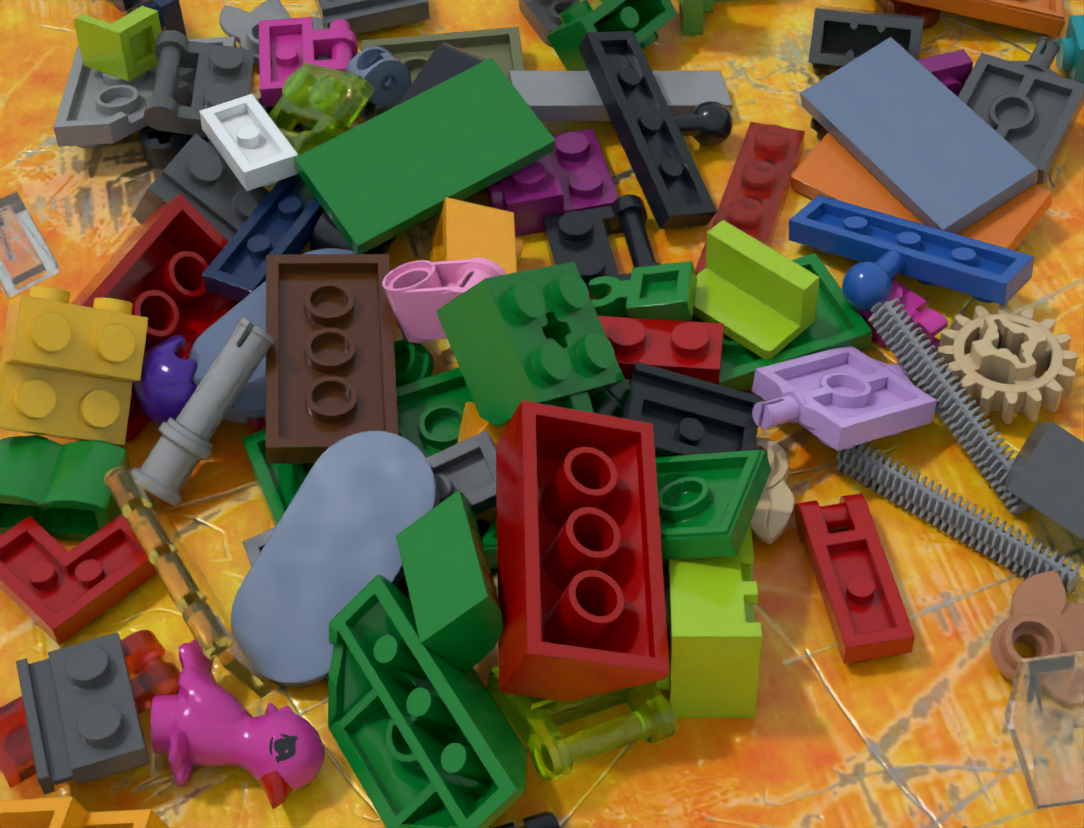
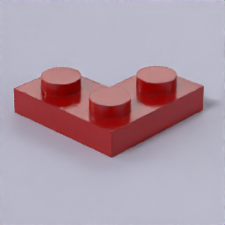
(74, 587)

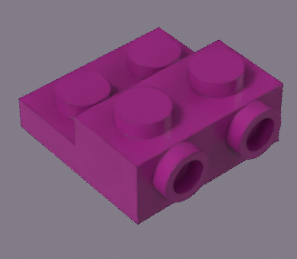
(560, 182)

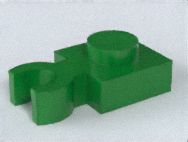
(651, 293)

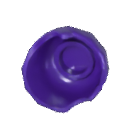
(165, 381)

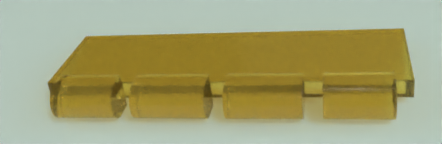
(182, 577)

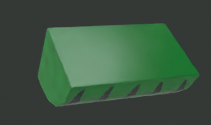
(451, 583)

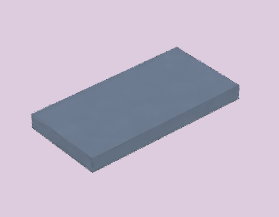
(918, 138)

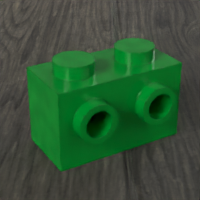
(639, 16)

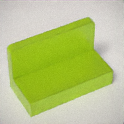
(754, 292)

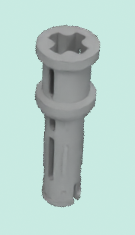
(187, 438)

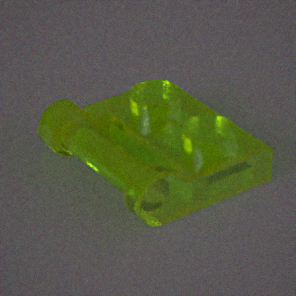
(319, 99)
(554, 754)

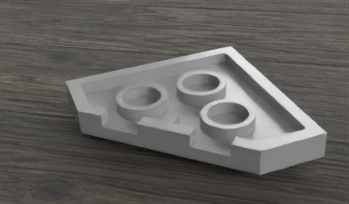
(107, 109)

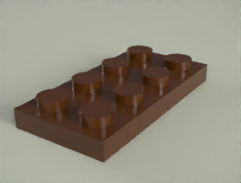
(331, 353)

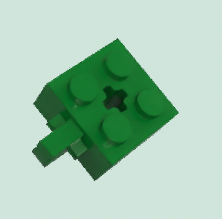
(530, 341)

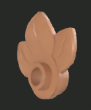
(1040, 620)

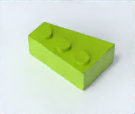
(713, 635)

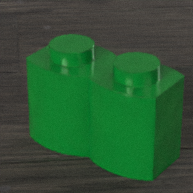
(58, 484)

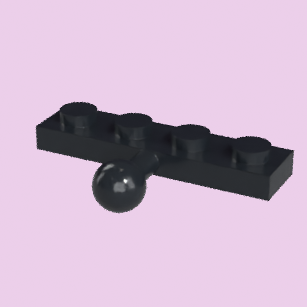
(651, 132)

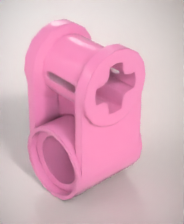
(425, 286)

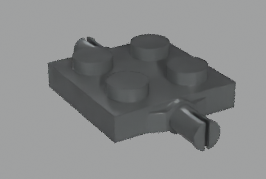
(1026, 102)

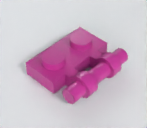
(292, 42)

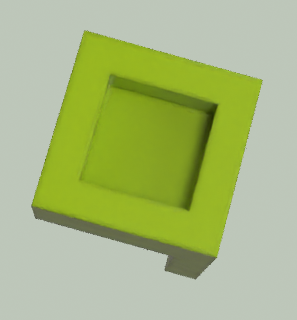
(120, 48)

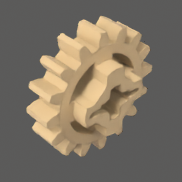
(1008, 360)

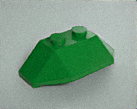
(416, 724)

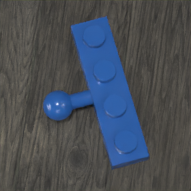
(899, 246)

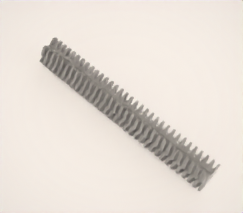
(950, 402)
(953, 517)

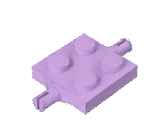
(841, 397)

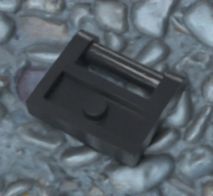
(584, 239)

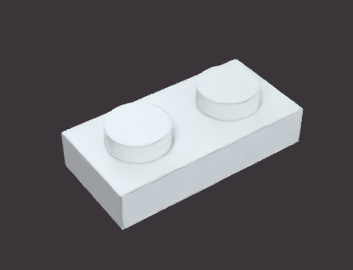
(249, 142)

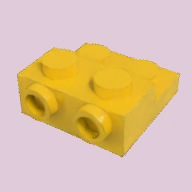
(69, 366)

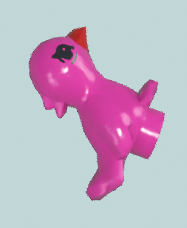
(214, 729)

